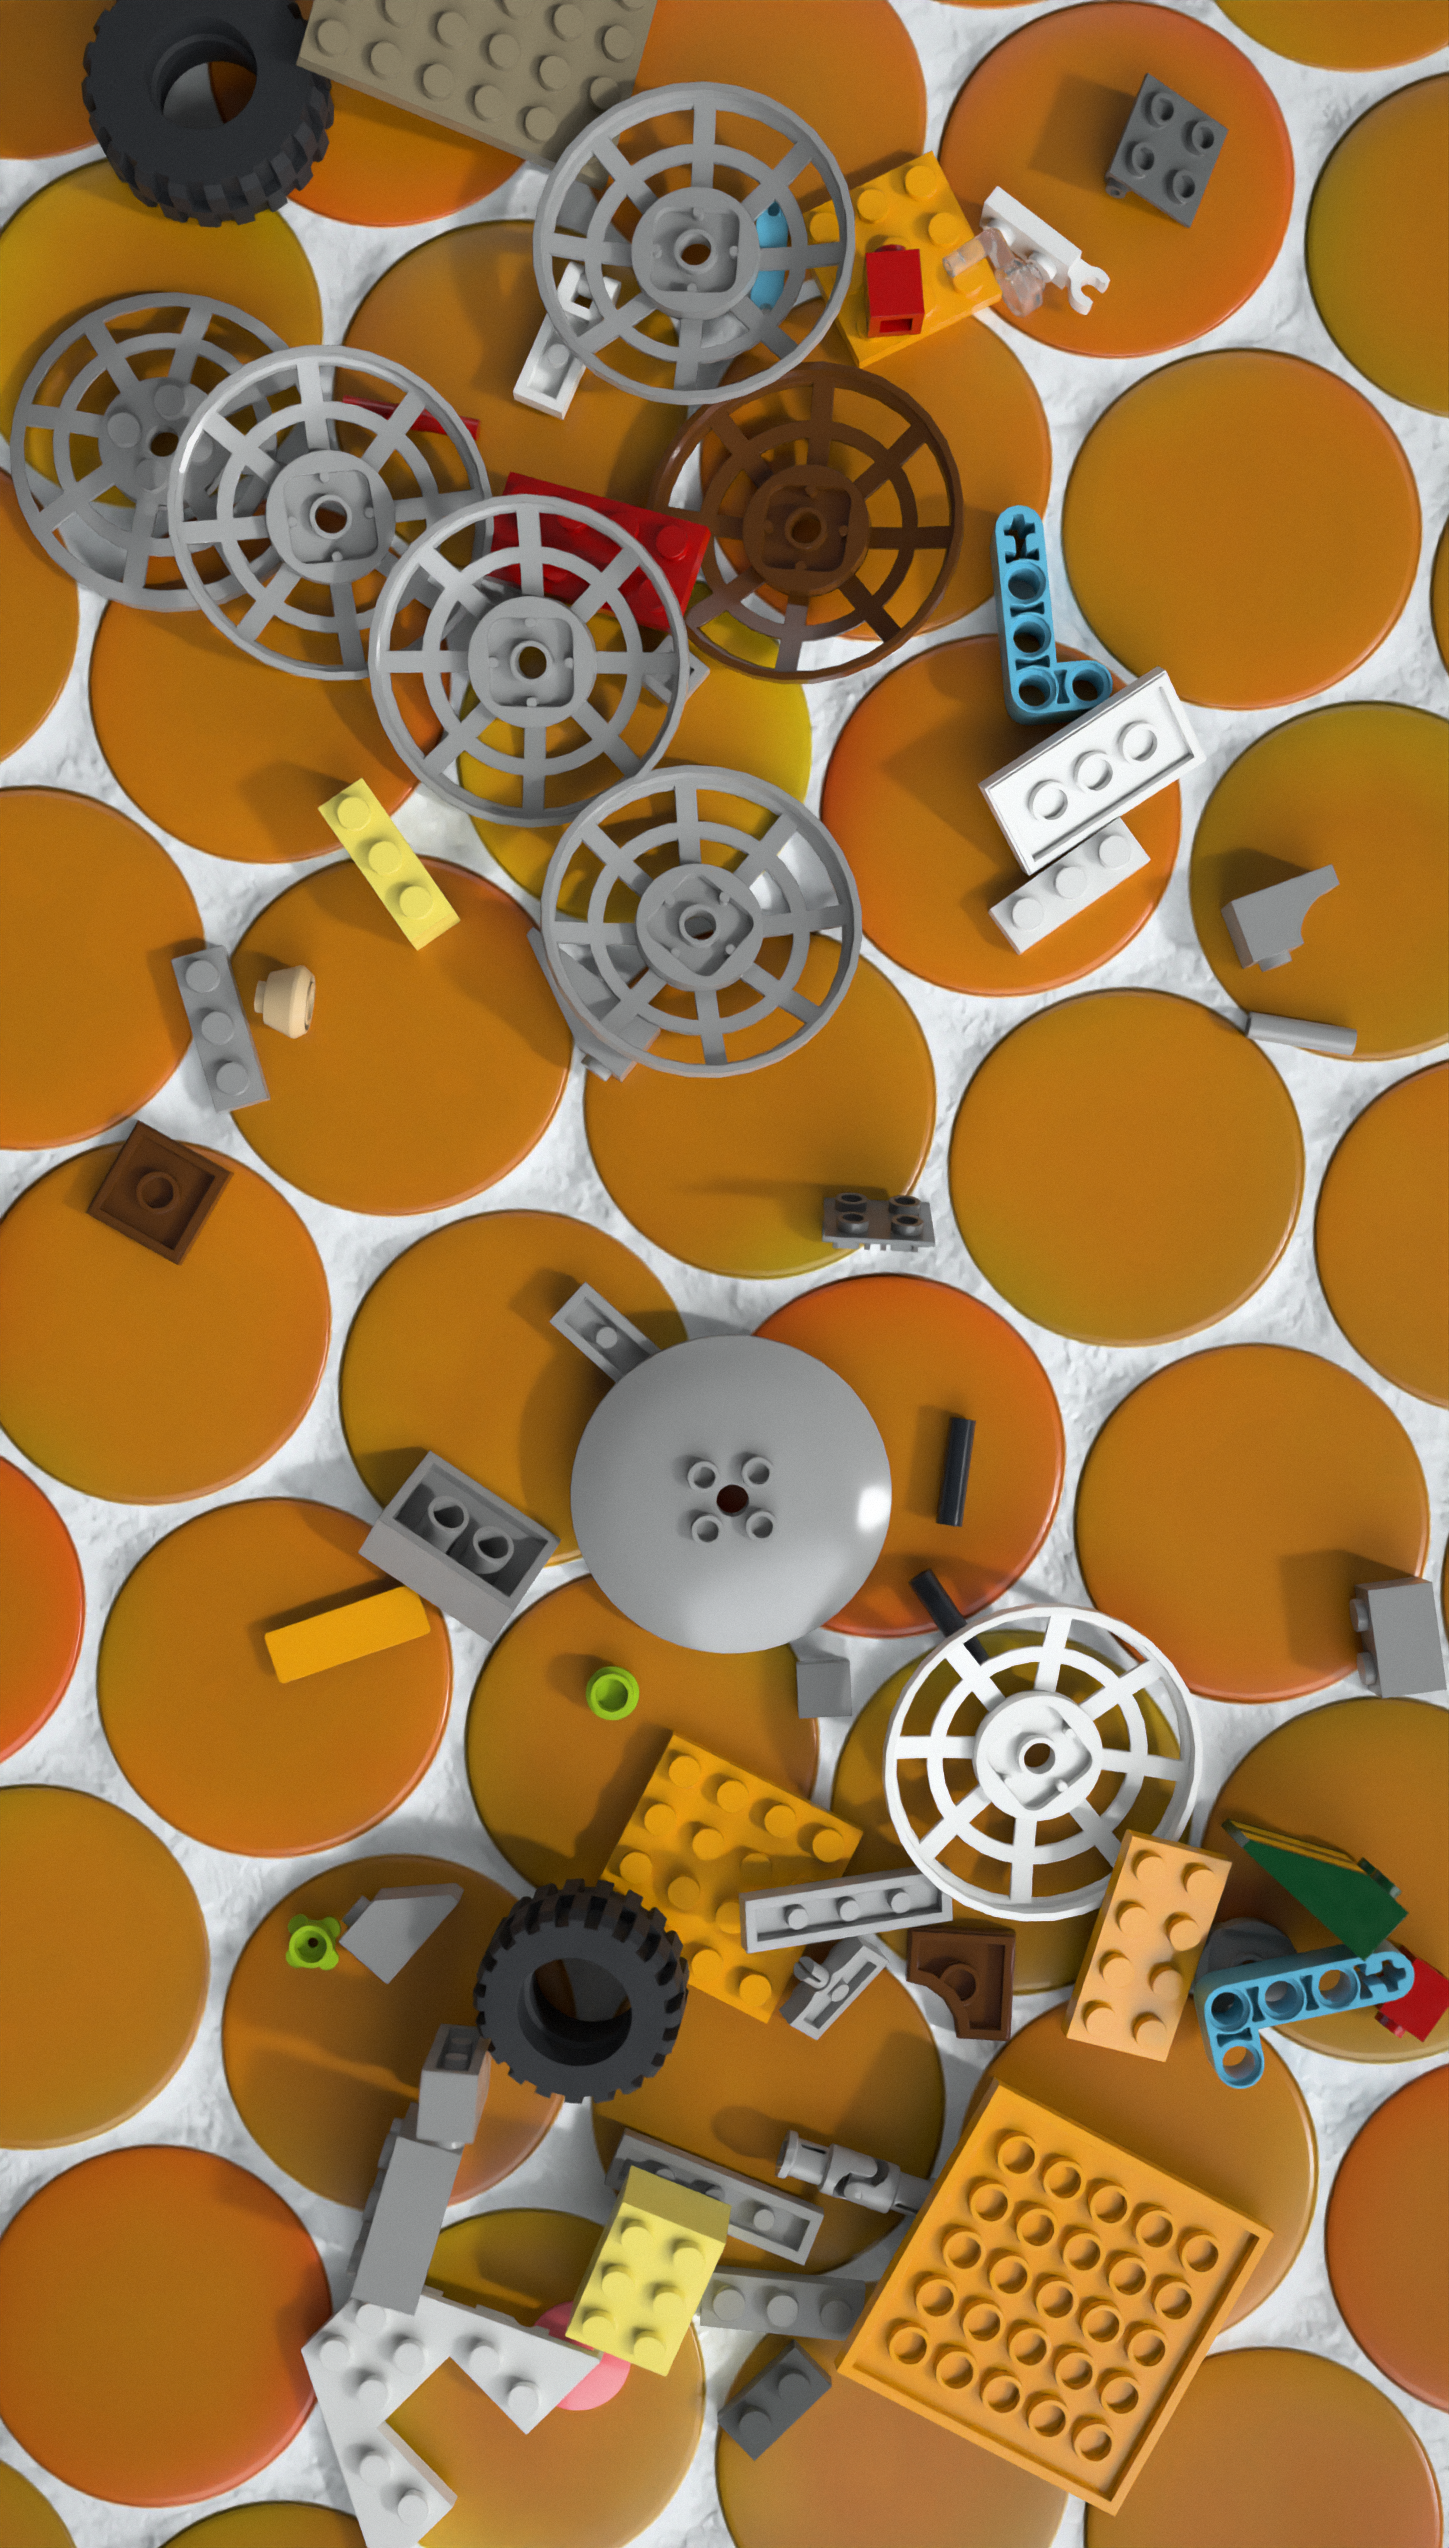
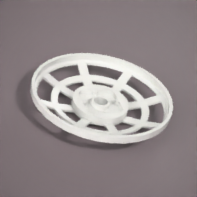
(1056, 1785)

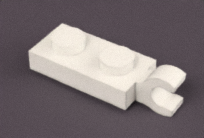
(1044, 247)

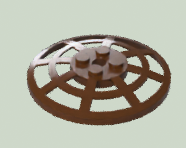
(819, 495)

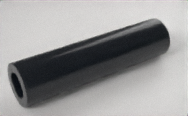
(955, 1471)
(944, 1611)

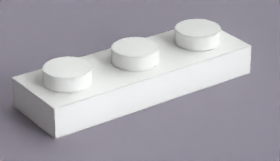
(1069, 885)

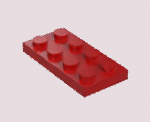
(671, 541)

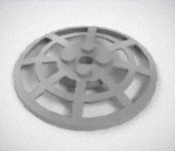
(690, 218)
(126, 440)
(308, 483)
(496, 652)
(719, 898)

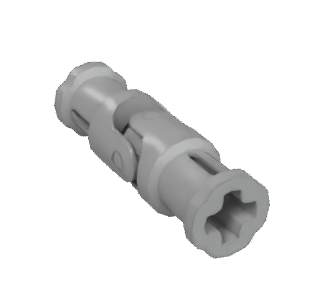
(867, 2179)

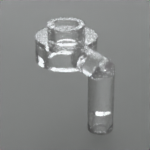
(1018, 280)

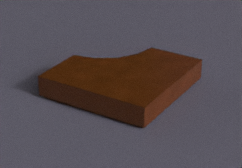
(969, 1972)

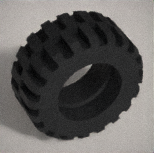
(570, 2053)

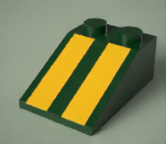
(1345, 1896)

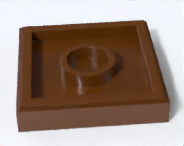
(159, 1193)

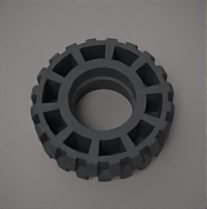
(220, 169)

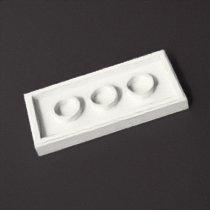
(1092, 771)

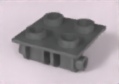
(1165, 152)
(900, 1222)

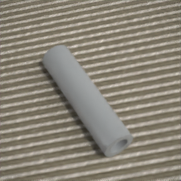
(1300, 1033)

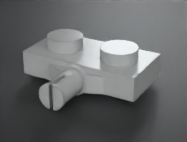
(832, 1985)

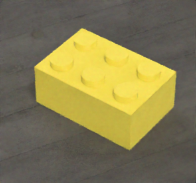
(649, 2271)

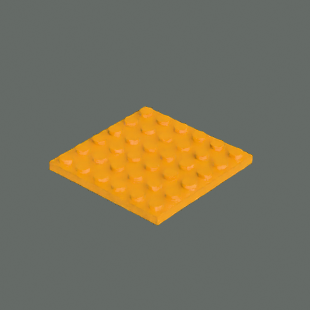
(1053, 2297)

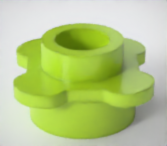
(302, 1954)

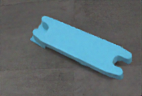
(772, 233)

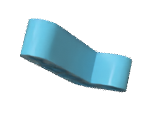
(1035, 618)
(1301, 2001)

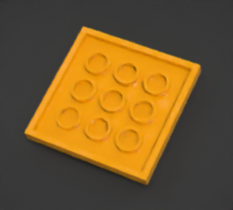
(721, 1832)

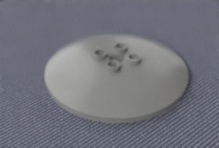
(713, 1419)

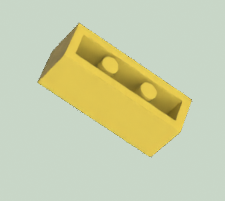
(389, 864)

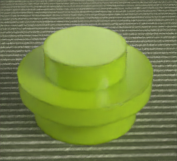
(612, 1692)

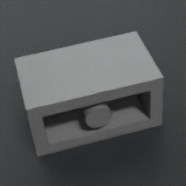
(1398, 1637)

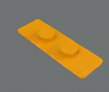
(347, 1633)

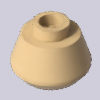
(287, 1000)

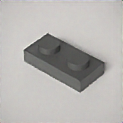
(774, 2399)

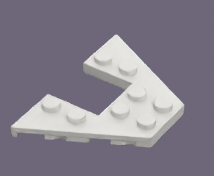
(376, 2357)

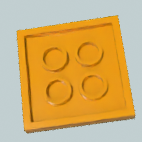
(913, 210)

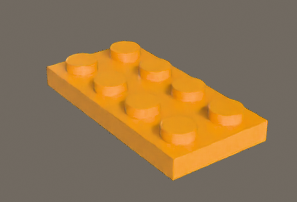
(1146, 1945)

